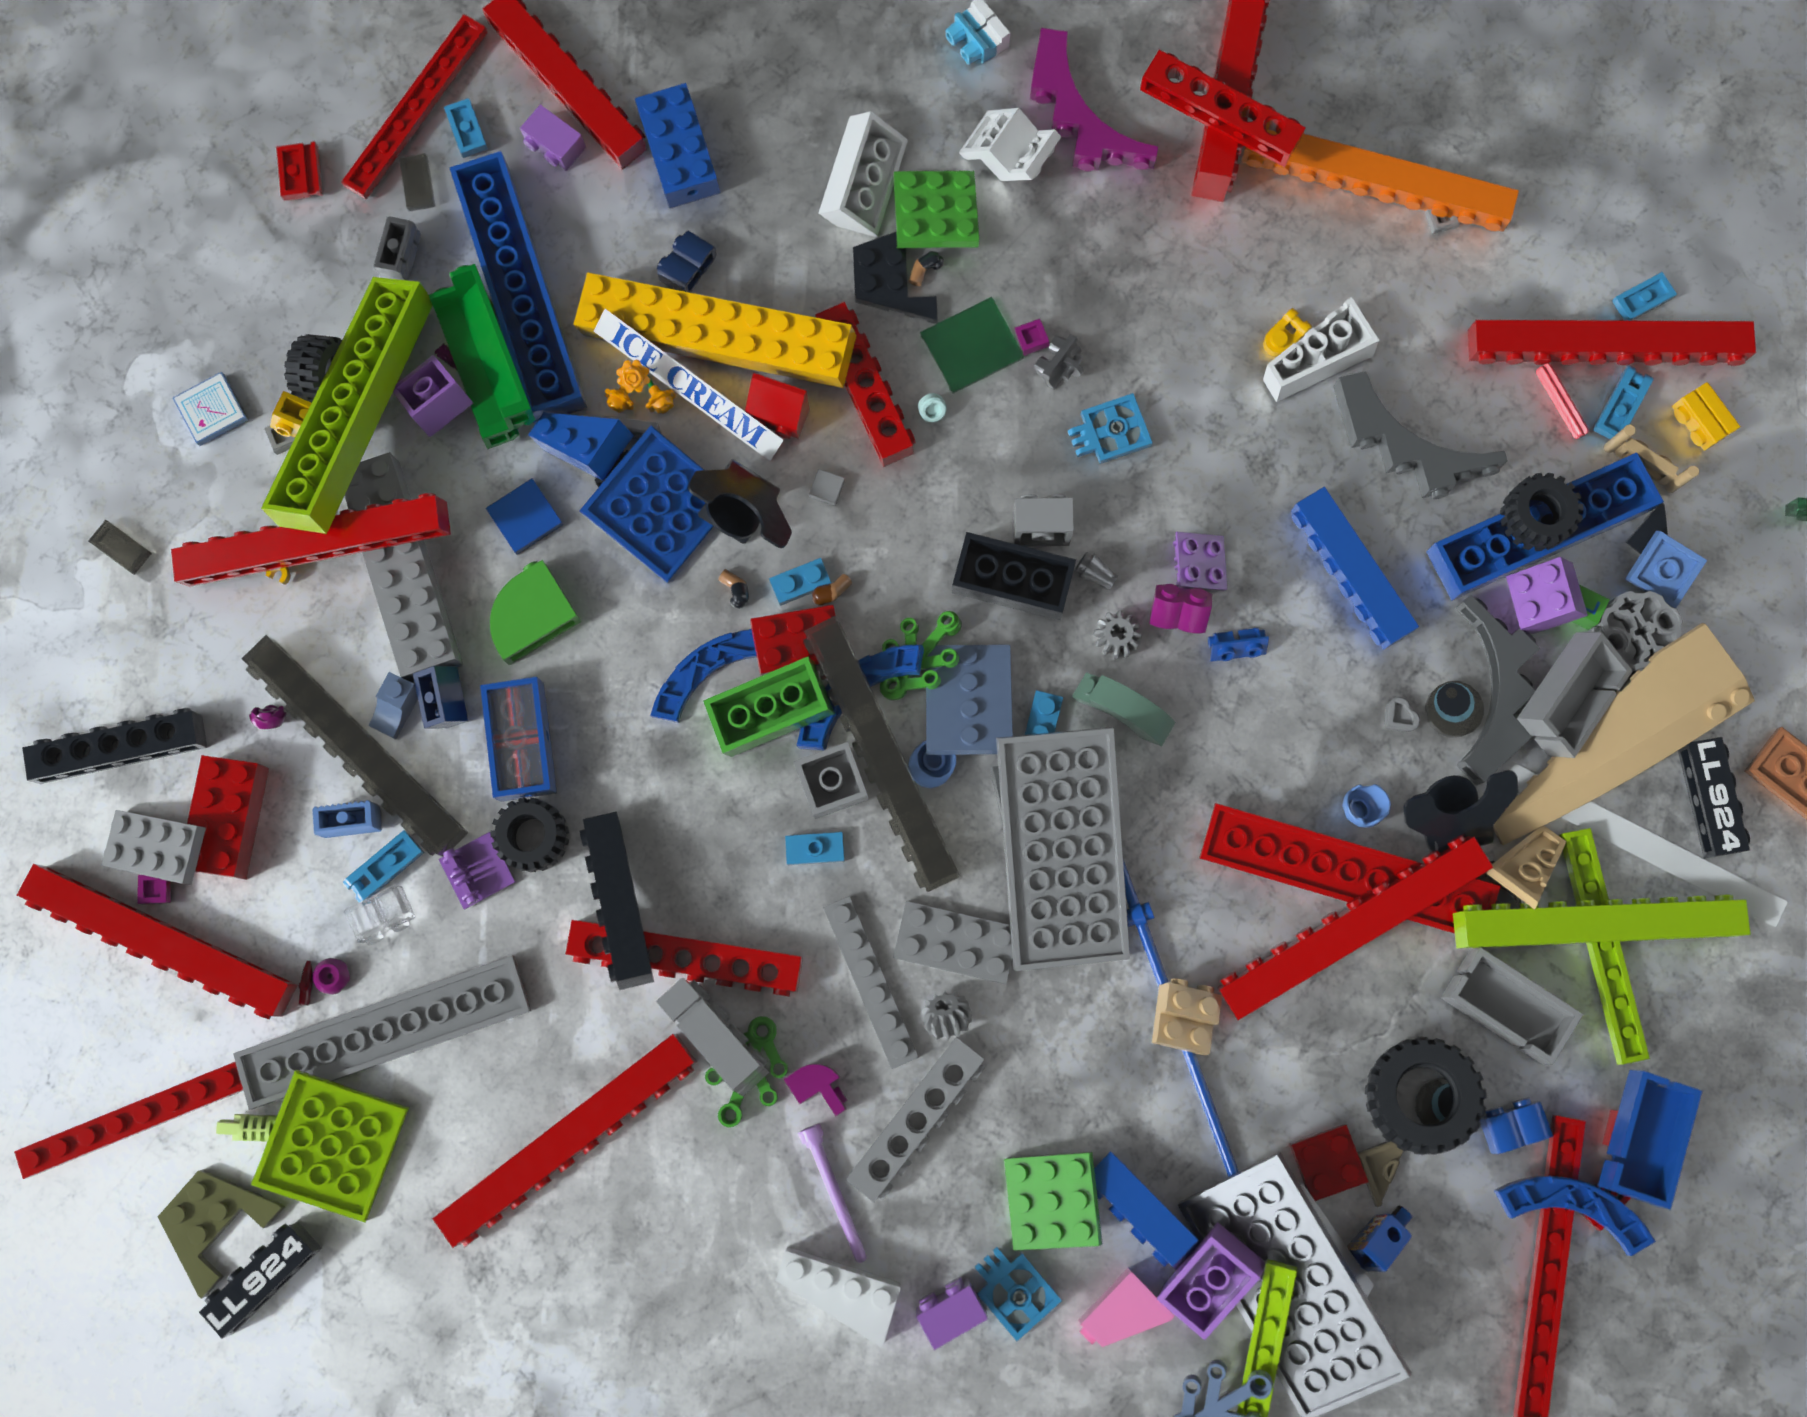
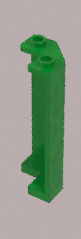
(482, 357)

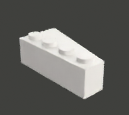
(1324, 351)
(846, 1293)

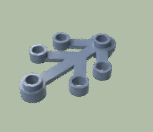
(1220, 1407)

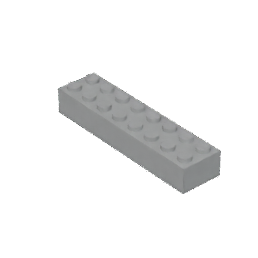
(403, 579)

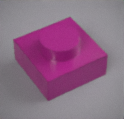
(1032, 337)
(153, 890)

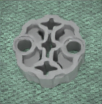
(1622, 625)

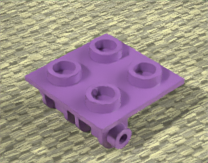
(1200, 561)
(476, 871)

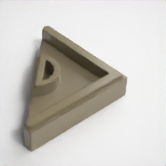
(1380, 1167)

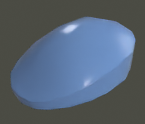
(930, 770)

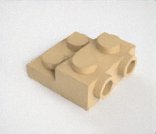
(1186, 1016)

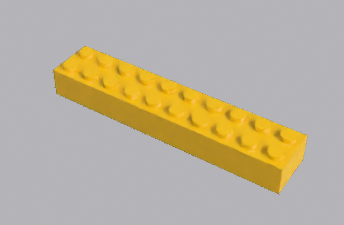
(722, 329)

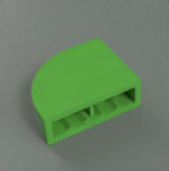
(529, 613)

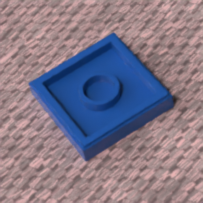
(524, 516)

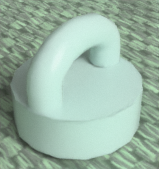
(932, 407)

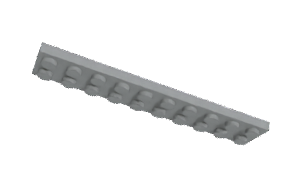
(384, 1030)

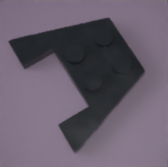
(882, 279)

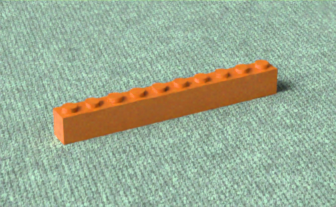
(1395, 181)

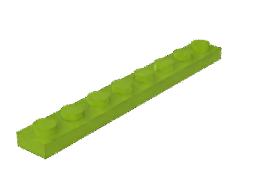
(1605, 957)

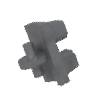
(1064, 363)

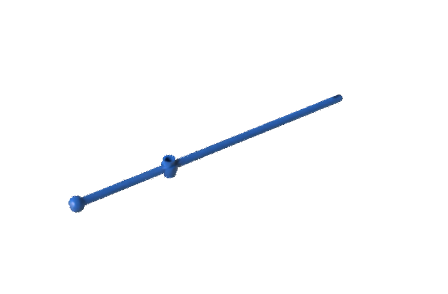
(1138, 916)

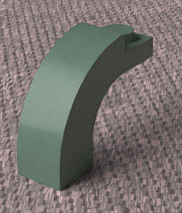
(1125, 705)

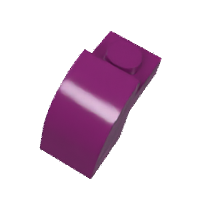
(815, 1078)

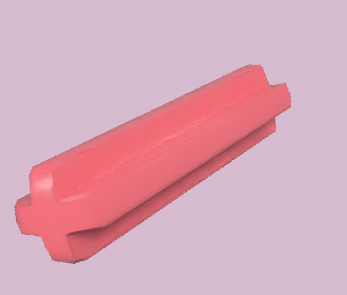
(1562, 401)

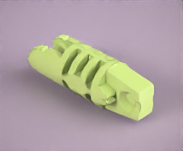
(247, 1127)

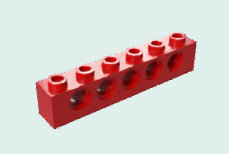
(1226, 121)
(888, 448)

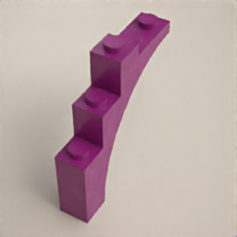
(1072, 116)

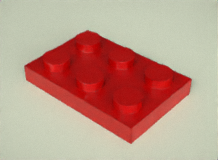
(781, 636)

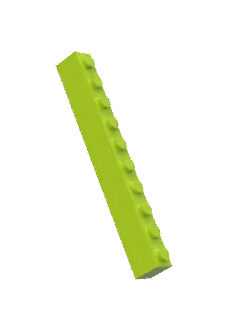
(1601, 923)

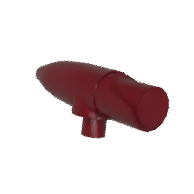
(306, 984)

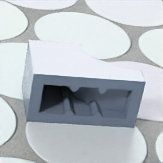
(394, 704)

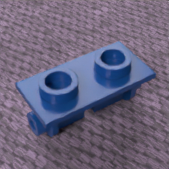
(1250, 644)

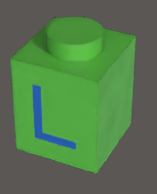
(1595, 607)

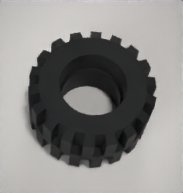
(309, 363)
(1553, 493)
(511, 820)

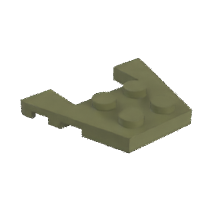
(202, 1214)

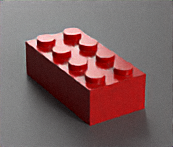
(229, 806)

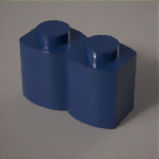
(686, 262)

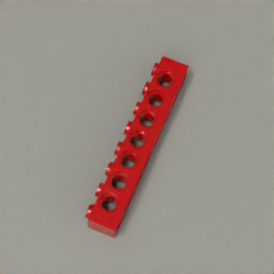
(789, 966)

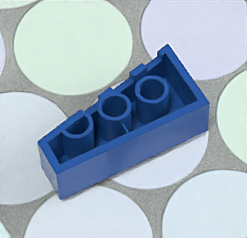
(1144, 1212)

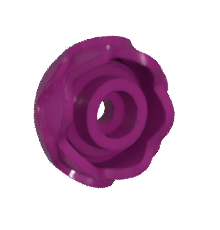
(268, 717)
(340, 976)

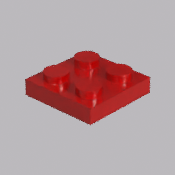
(1328, 1162)

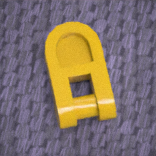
(1279, 338)

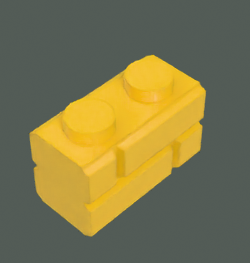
(1705, 416)

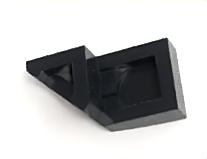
(1653, 522)

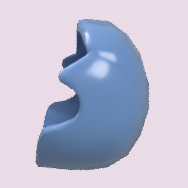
(1366, 805)

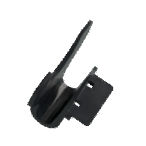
(739, 502)
(1453, 809)

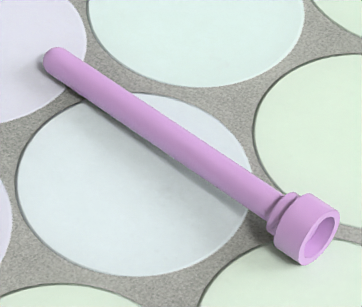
(813, 1138)

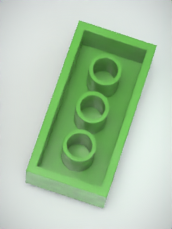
(768, 707)

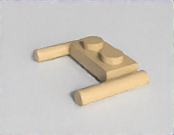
(1658, 466)

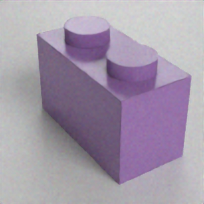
(552, 138)

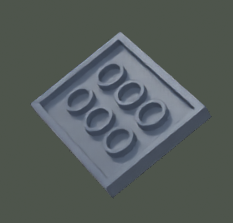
(971, 701)

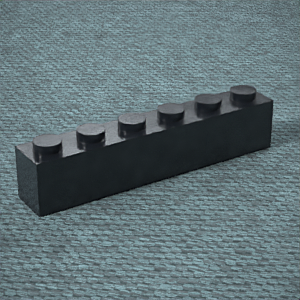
(617, 900)

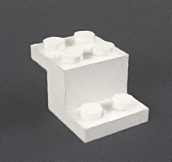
(1010, 145)

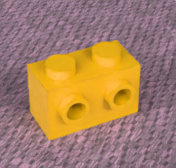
(289, 414)

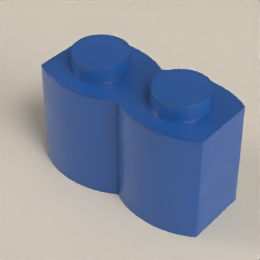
(1515, 1127)

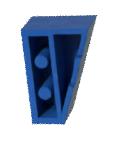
(582, 440)

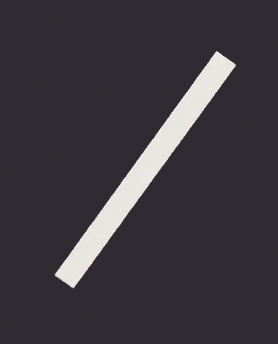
(1666, 854)

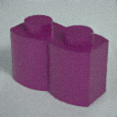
(1181, 608)

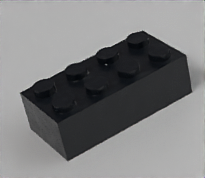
(1013, 576)

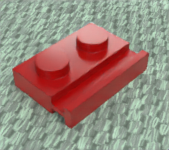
(299, 171)

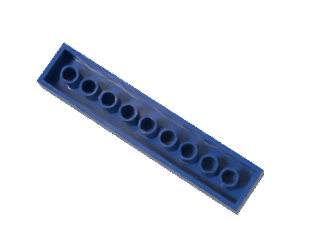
(517, 285)

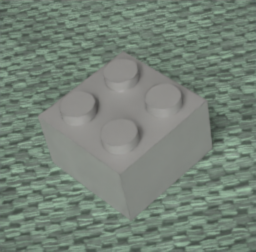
(1043, 520)
(831, 780)

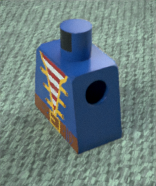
(1381, 1240)

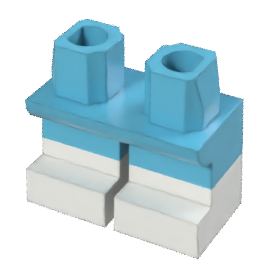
(981, 32)

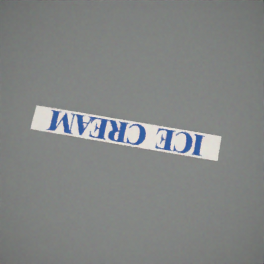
(688, 385)

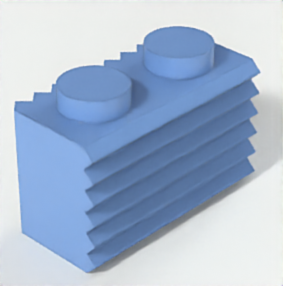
(347, 819)

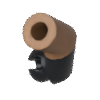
(924, 263)
(738, 588)

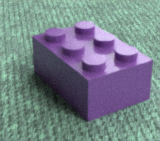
(1211, 1281)

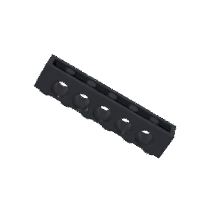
(41, 756)

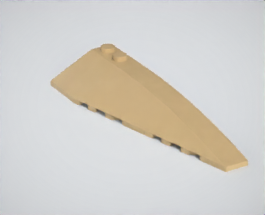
(1661, 710)

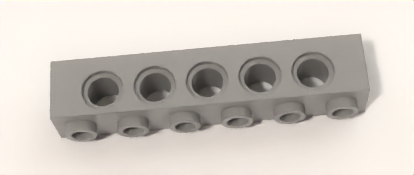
(877, 1186)

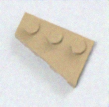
(1529, 865)

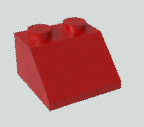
(777, 406)

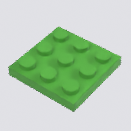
(935, 209)
(1053, 1201)

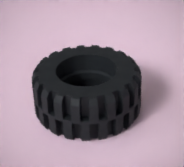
(1454, 1067)

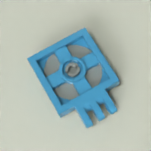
(1111, 430)
(1016, 1293)

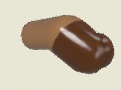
(830, 592)

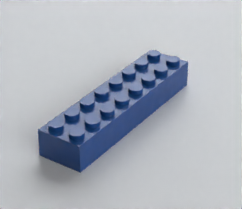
(1487, 554)

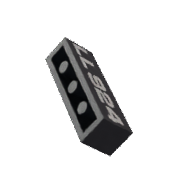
(1714, 798)
(256, 1283)

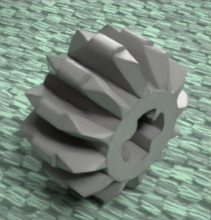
(1114, 643)
(946, 1015)

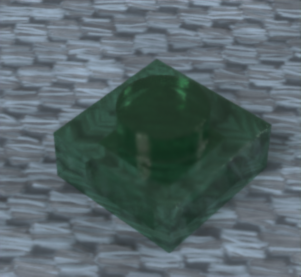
(1797, 508)

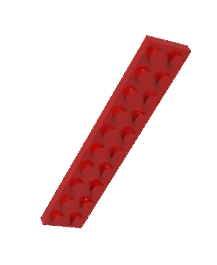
(1322, 863)

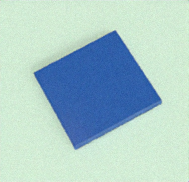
(649, 505)

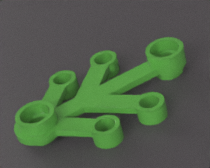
(905, 683)
(763, 1086)

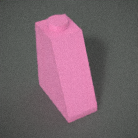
(1123, 1312)

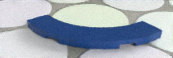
(696, 668)
(877, 668)
(1567, 1193)

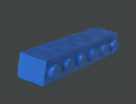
(1353, 568)

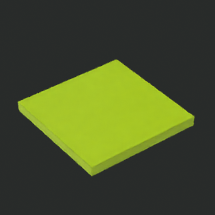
(330, 1146)

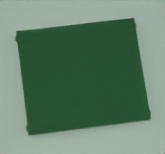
(972, 345)

